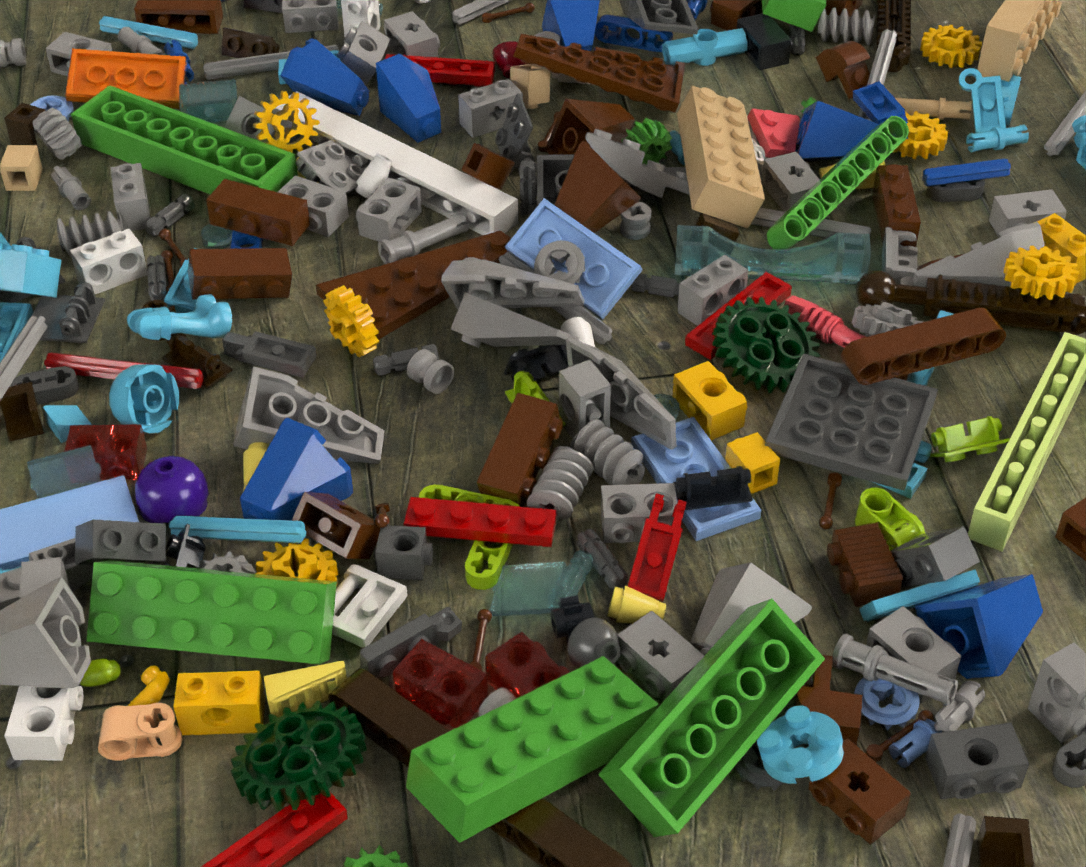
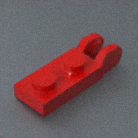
(657, 551)

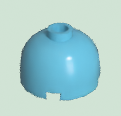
(144, 397)

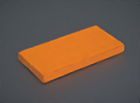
(141, 74)

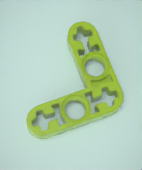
(479, 552)

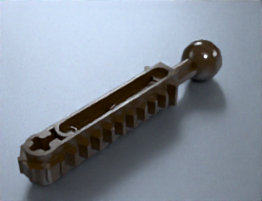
(896, 16)
(1002, 302)

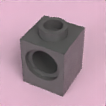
(403, 552)

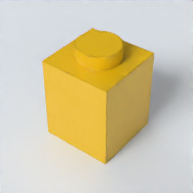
(760, 459)

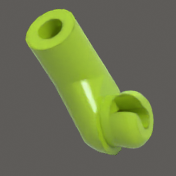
(101, 672)

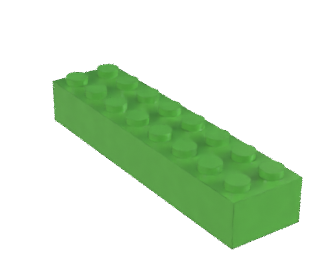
(178, 143)

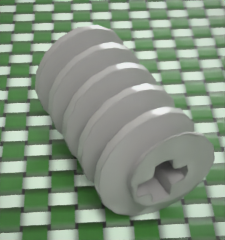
(846, 26)
(77, 235)
(609, 454)
(561, 482)

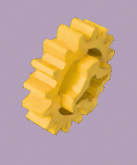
(951, 46)
(290, 112)
(924, 136)
(1041, 272)
(351, 321)
(301, 559)

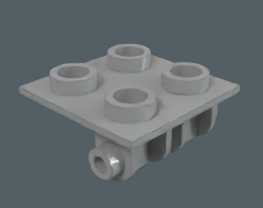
(329, 166)

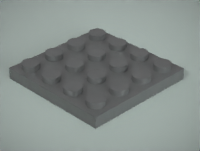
(850, 425)

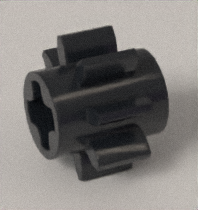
(569, 615)

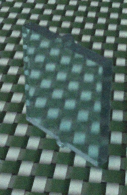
(63, 471)
(528, 589)

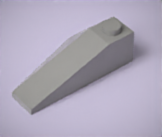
(984, 262)
(507, 285)
(500, 327)
(275, 396)
(629, 397)

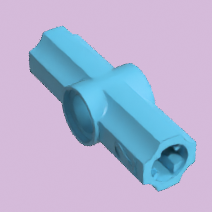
(705, 47)

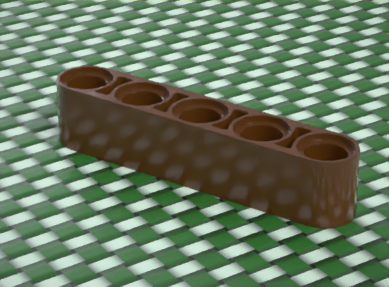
(923, 346)

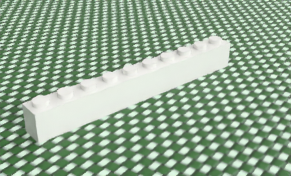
(440, 185)

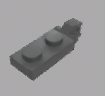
(270, 352)
(387, 652)

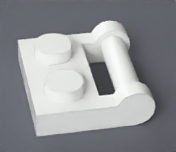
(369, 608)

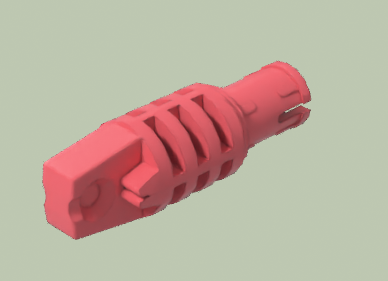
(824, 323)

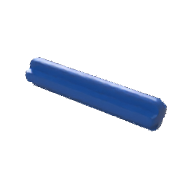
(966, 172)

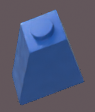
(572, 21)
(324, 78)
(408, 97)
(829, 132)
(290, 467)
(985, 622)

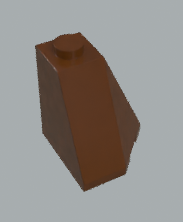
(583, 116)
(594, 191)

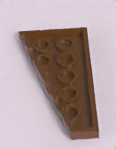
(608, 69)
(413, 284)

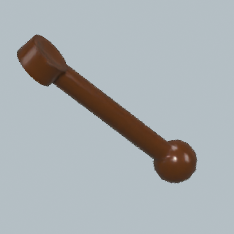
(488, 17)
(543, 143)
(165, 235)
(167, 255)
(834, 480)
(382, 519)
(484, 616)
(876, 751)

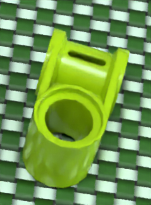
(880, 507)

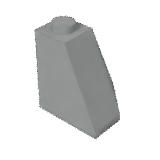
(733, 593)
(43, 639)

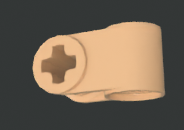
(134, 732)

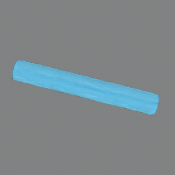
(154, 33)
(240, 529)

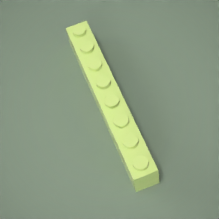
(1030, 445)

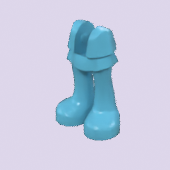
(207, 320)

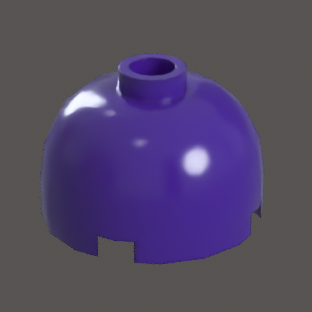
(170, 489)

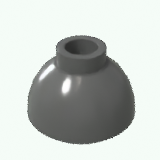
(593, 640)

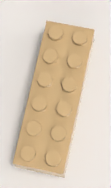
(1014, 34)
(719, 157)

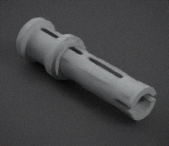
(411, 243)
(877, 664)

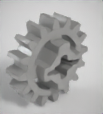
(881, 318)

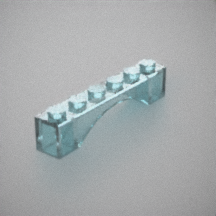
(832, 260)

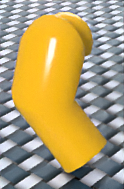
(156, 684)

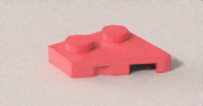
(774, 131)

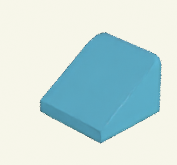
(61, 417)

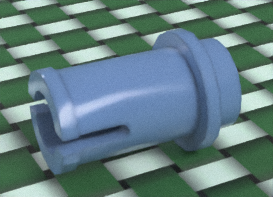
(913, 743)

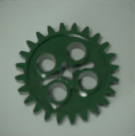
(763, 343)
(298, 756)

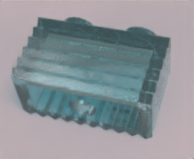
(208, 100)

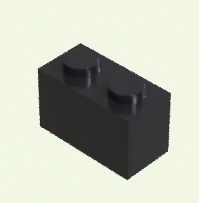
(766, 41)

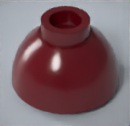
(504, 58)

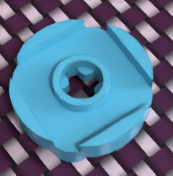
(797, 728)

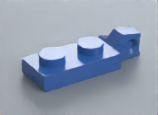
(878, 103)

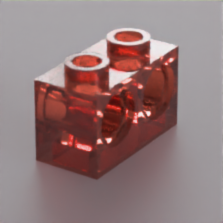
(115, 447)
(521, 666)
(440, 684)

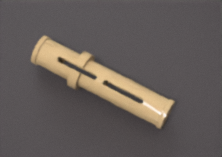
(937, 108)

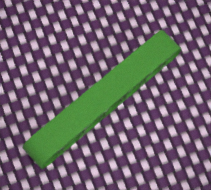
(837, 184)

